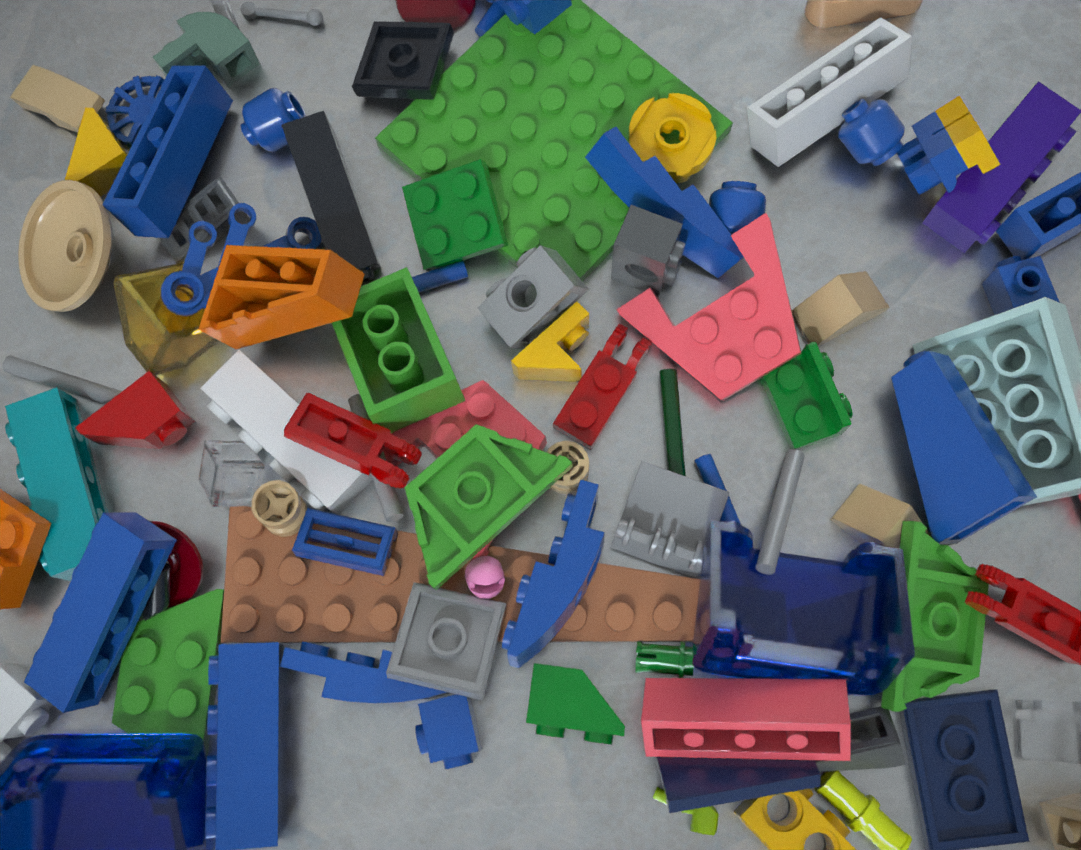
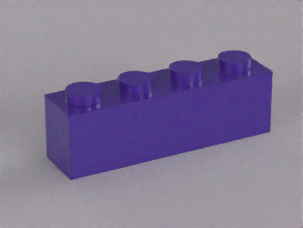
(1020, 145)

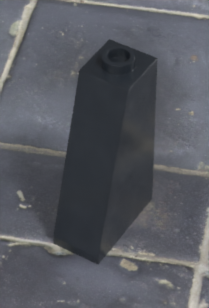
(331, 191)

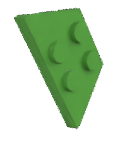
(475, 495)
(943, 627)
(166, 670)

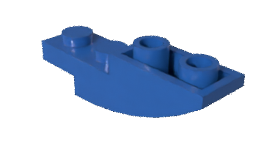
(555, 591)
(355, 677)

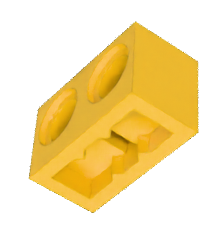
(796, 827)

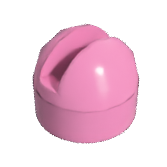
(485, 577)

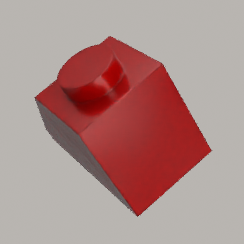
(139, 417)

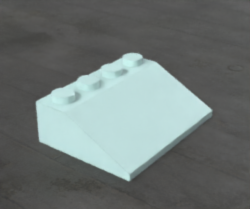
(1029, 386)

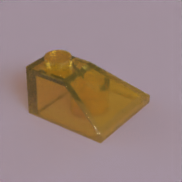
(150, 330)

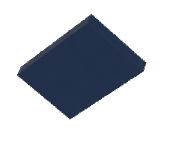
(962, 771)
(717, 781)

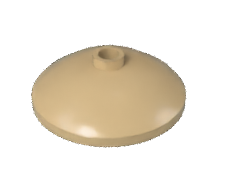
(65, 246)

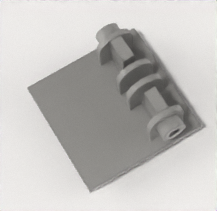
(668, 519)

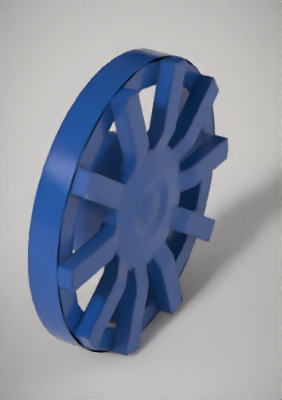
(137, 109)

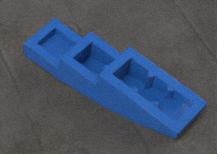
(654, 190)

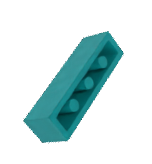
(58, 475)

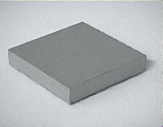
(447, 641)

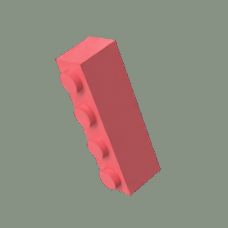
(747, 718)

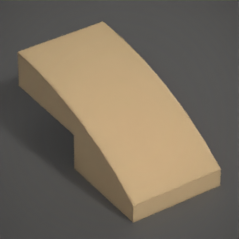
(55, 97)

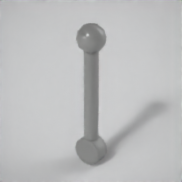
(250, 12)

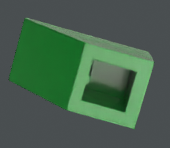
(569, 700)

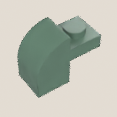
(209, 42)

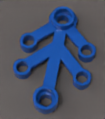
(202, 284)

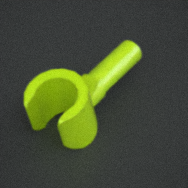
(703, 819)

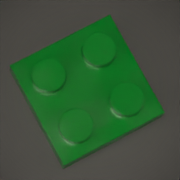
(455, 215)

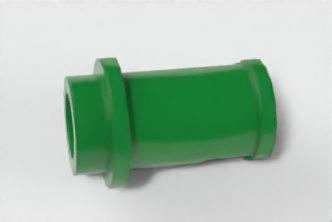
(667, 660)

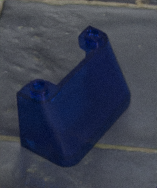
(805, 618)
(104, 793)

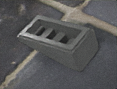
(202, 203)
(870, 754)

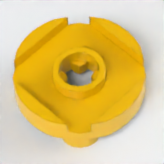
(676, 113)

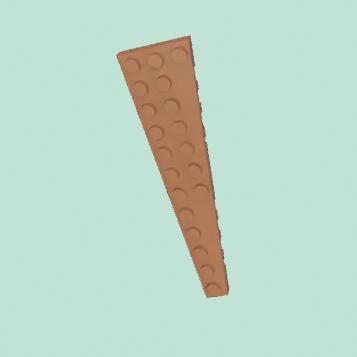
(298, 599)

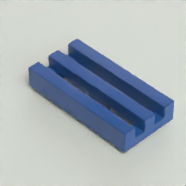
(381, 551)

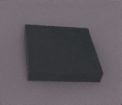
(403, 60)

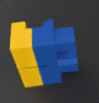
(945, 147)

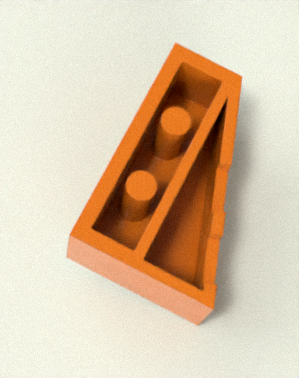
(277, 293)

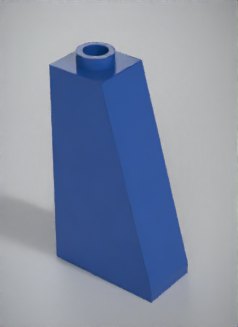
(955, 450)

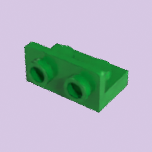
(807, 399)

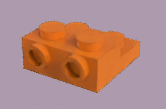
(21, 543)

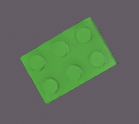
(396, 354)

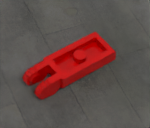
(600, 390)
(350, 440)
(1031, 613)

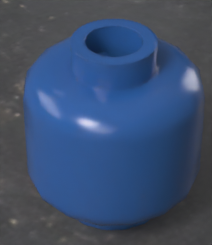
(266, 114)
(871, 131)
(737, 204)

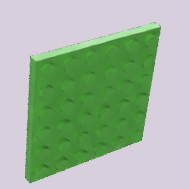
(533, 116)

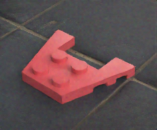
(737, 334)
(481, 407)

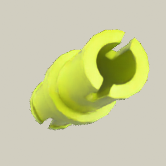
(862, 812)

